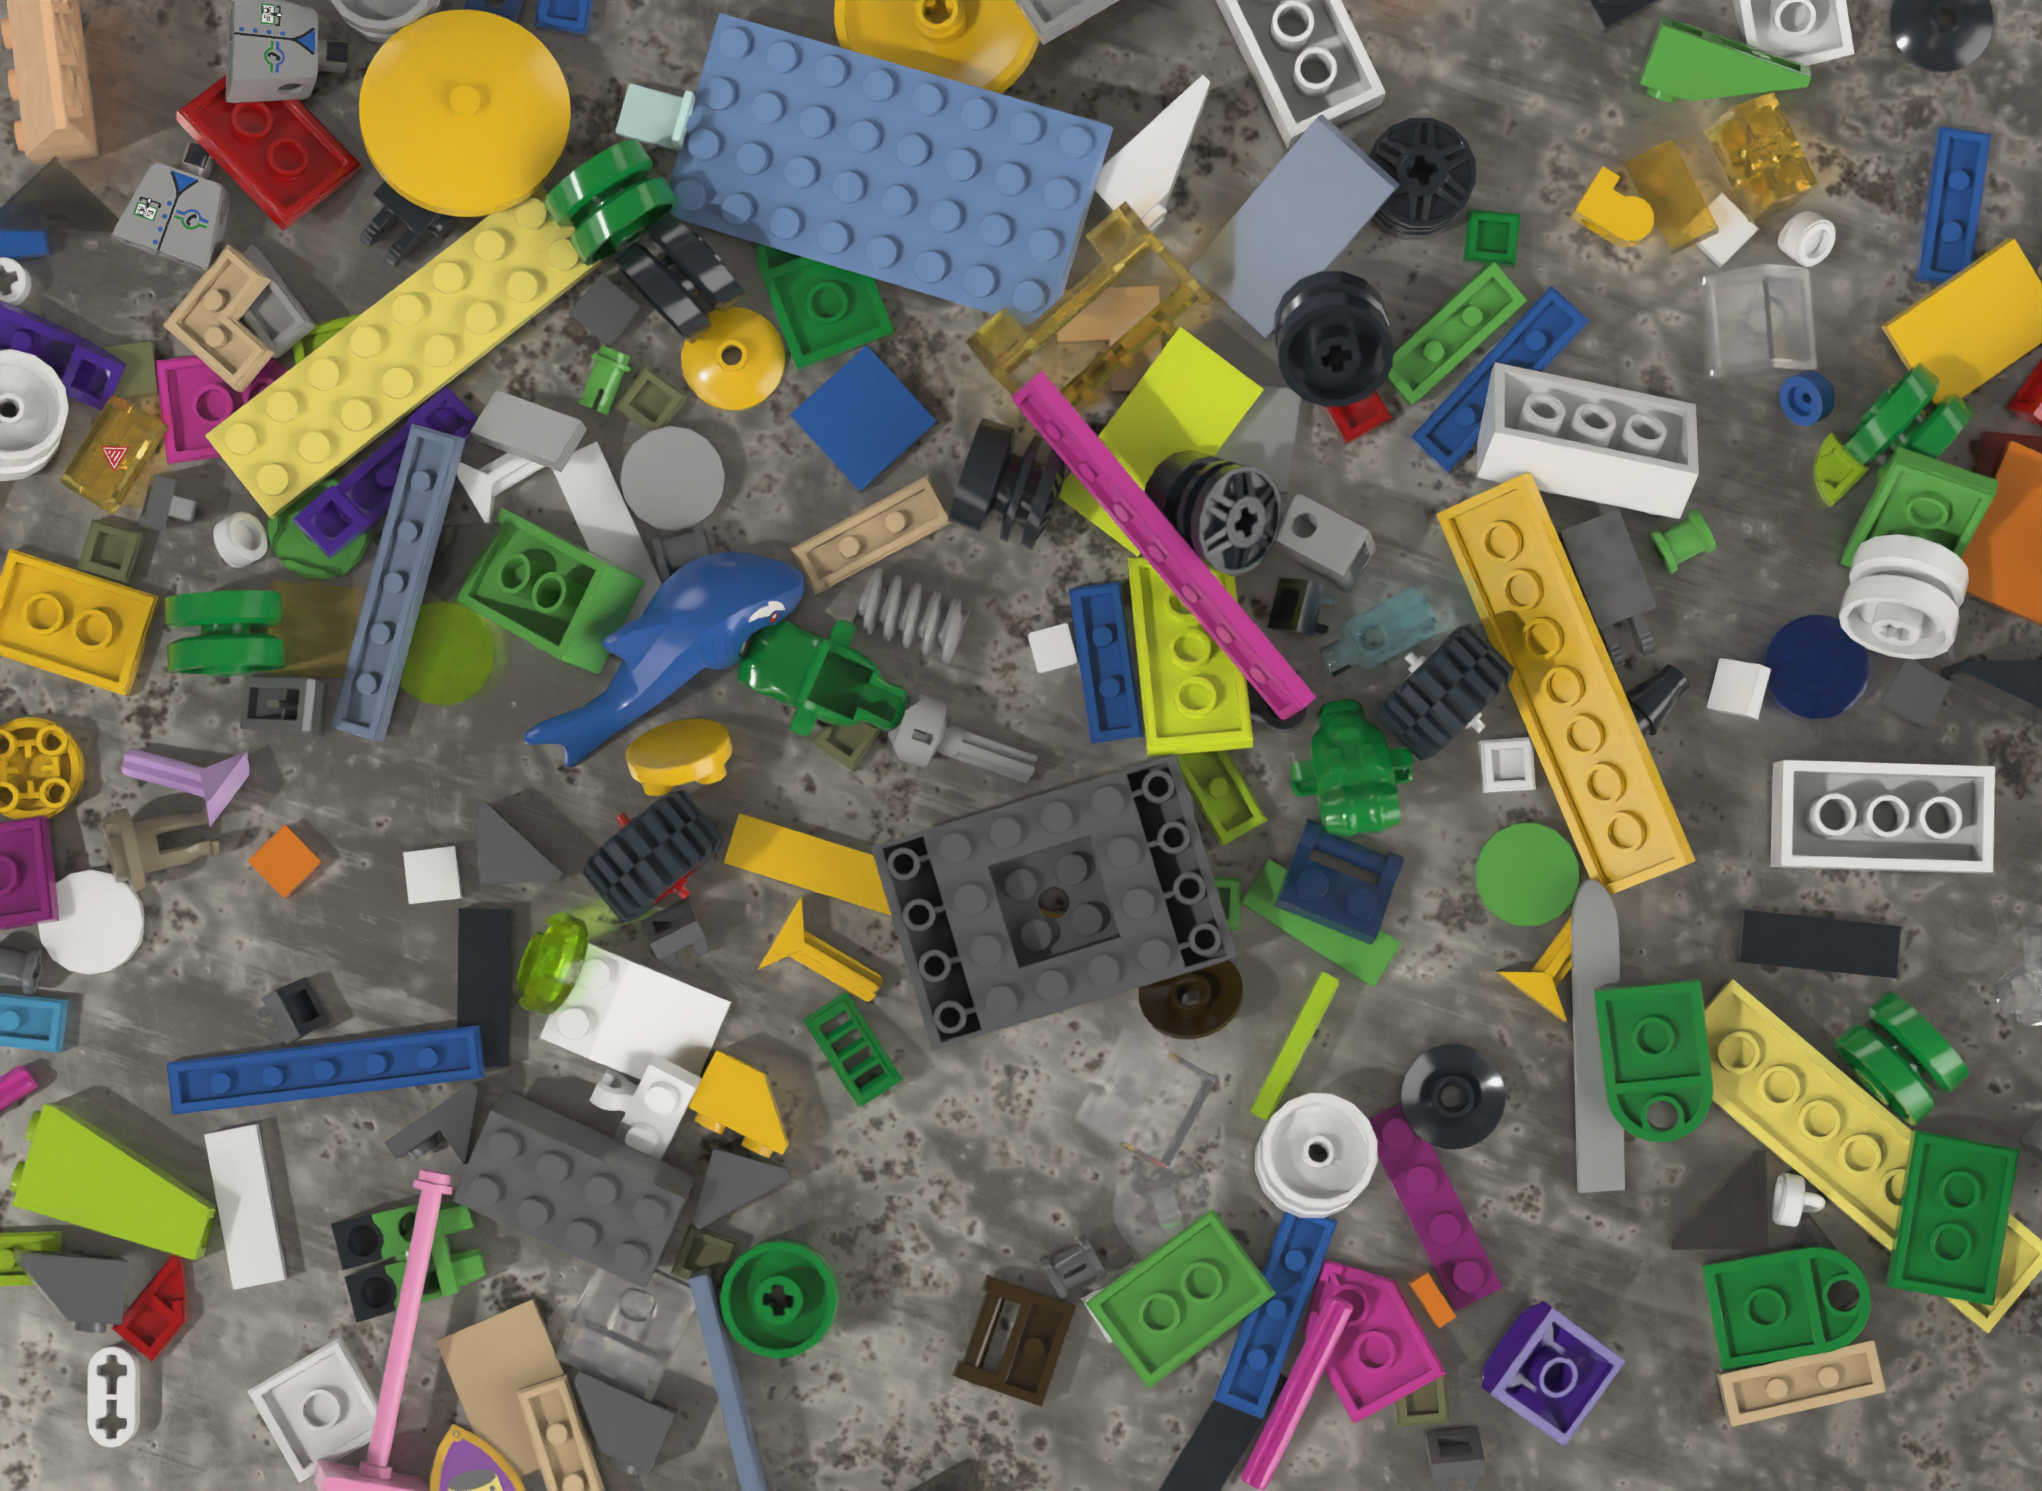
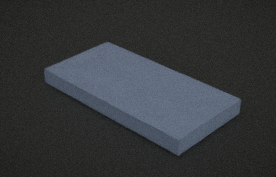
(1294, 223)

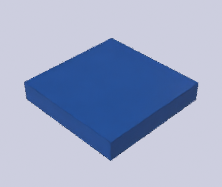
(863, 418)

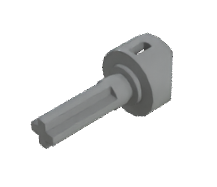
(934, 735)

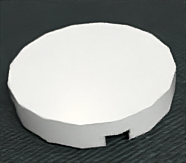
(96, 924)

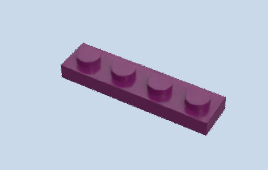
(1433, 1210)

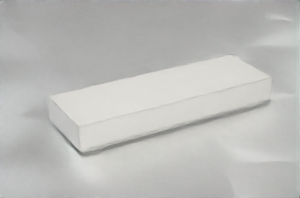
(245, 1206)

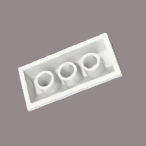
(1589, 440)

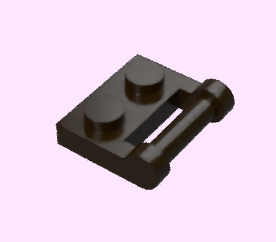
(1031, 1347)

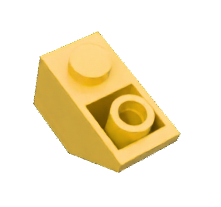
(741, 1099)

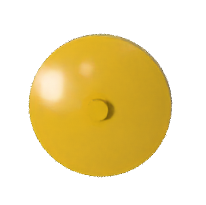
(955, 39)
(464, 113)

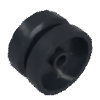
(687, 270)
(1333, 339)

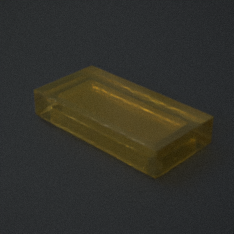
(1673, 196)

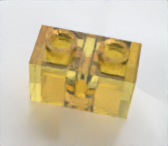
(1761, 157)

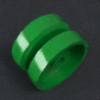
(610, 201)
(1900, 421)
(225, 636)
(1901, 1058)
(772, 1328)

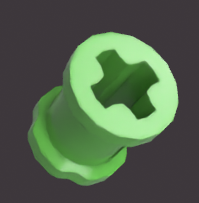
(1682, 541)

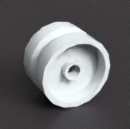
(39, 412)
(1904, 596)
(1333, 1130)

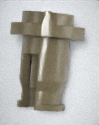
(135, 850)

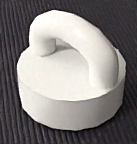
(1807, 238)
(240, 539)
(1791, 1200)

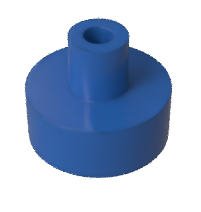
(1807, 398)

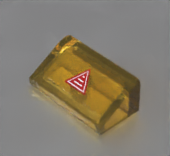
(113, 454)

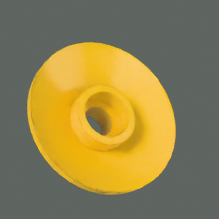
(741, 384)

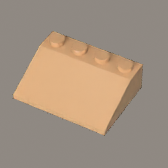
(50, 80)

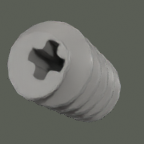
(911, 615)

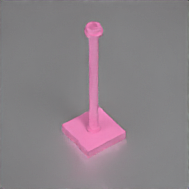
(375, 1472)

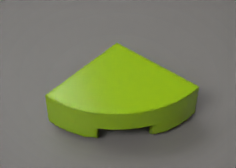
(1835, 470)

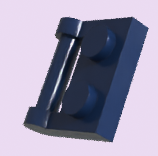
(1333, 896)

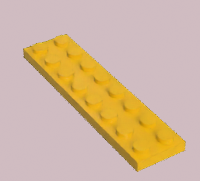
(1565, 685)

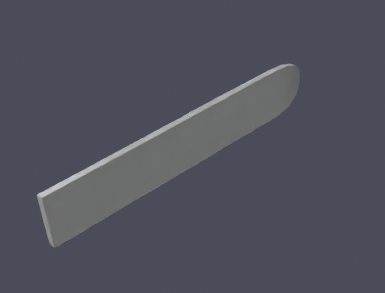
(1594, 966)

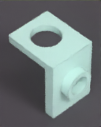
(655, 117)

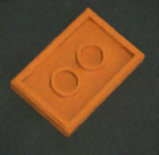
(2007, 545)

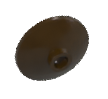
(1215, 986)

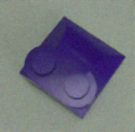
(1549, 1371)

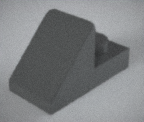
(454, 1117)

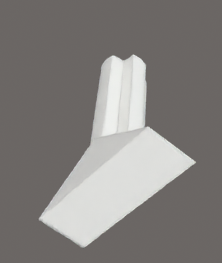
(493, 479)

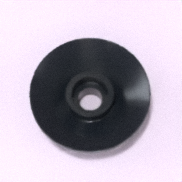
(1936, 45)
(1479, 1103)

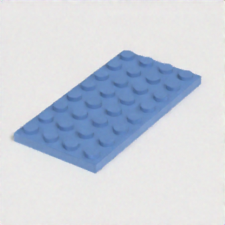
(887, 170)

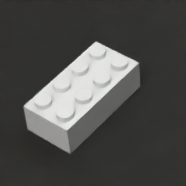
(1304, 61)
(1882, 816)

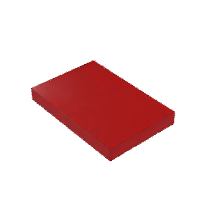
(270, 151)

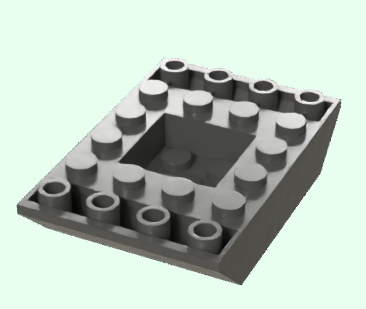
(1134, 889)

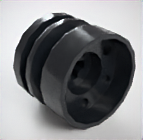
(1426, 210)
(1007, 484)
(1219, 508)

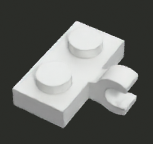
(651, 1108)

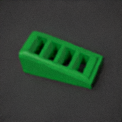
(875, 1087)

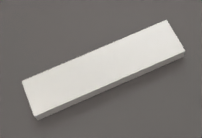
(607, 520)

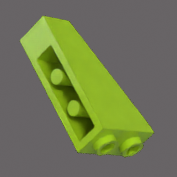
(105, 1186)

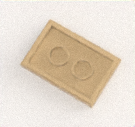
(488, 1368)

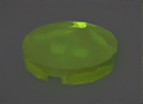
(448, 655)
(552, 964)

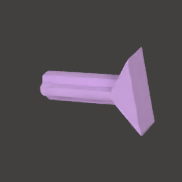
(214, 783)

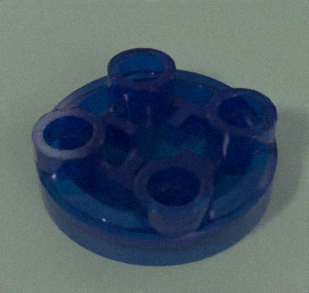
(1815, 668)

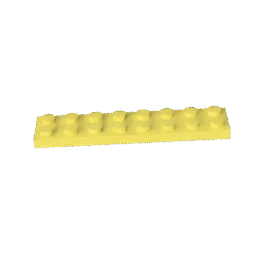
(399, 353)
(1832, 1131)

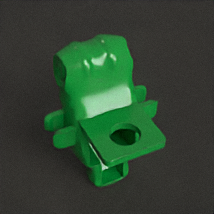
(820, 678)
(1352, 772)

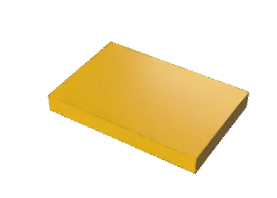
(1973, 322)
(73, 622)

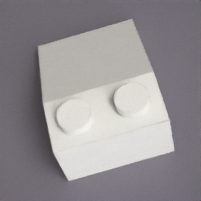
(1796, 28)
(1150, 163)
(631, 1012)

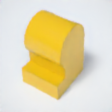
(1611, 215)

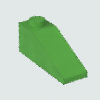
(1707, 66)

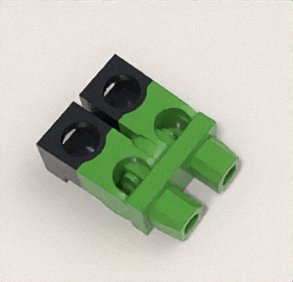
(388, 1235)

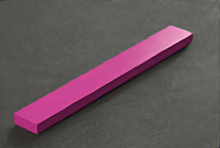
(1162, 546)

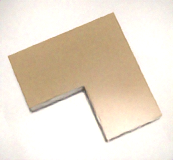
(211, 314)
(1109, 320)

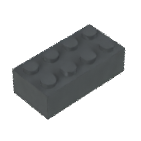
(574, 1188)

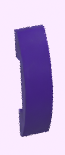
(82, 366)
(365, 495)

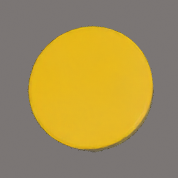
(679, 755)
(38, 768)

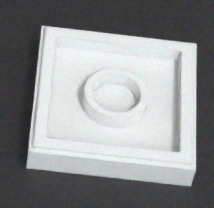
(318, 1408)

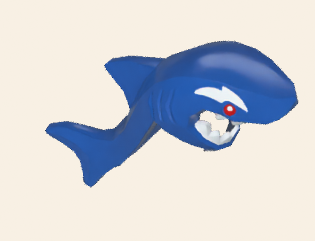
(690, 624)

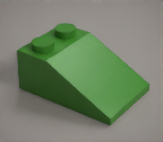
(551, 592)

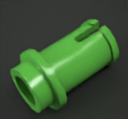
(605, 375)

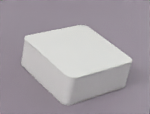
(1052, 648)

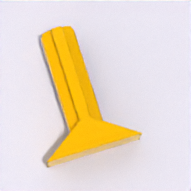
(822, 957)
(1547, 973)

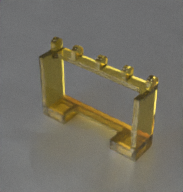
(1122, 242)

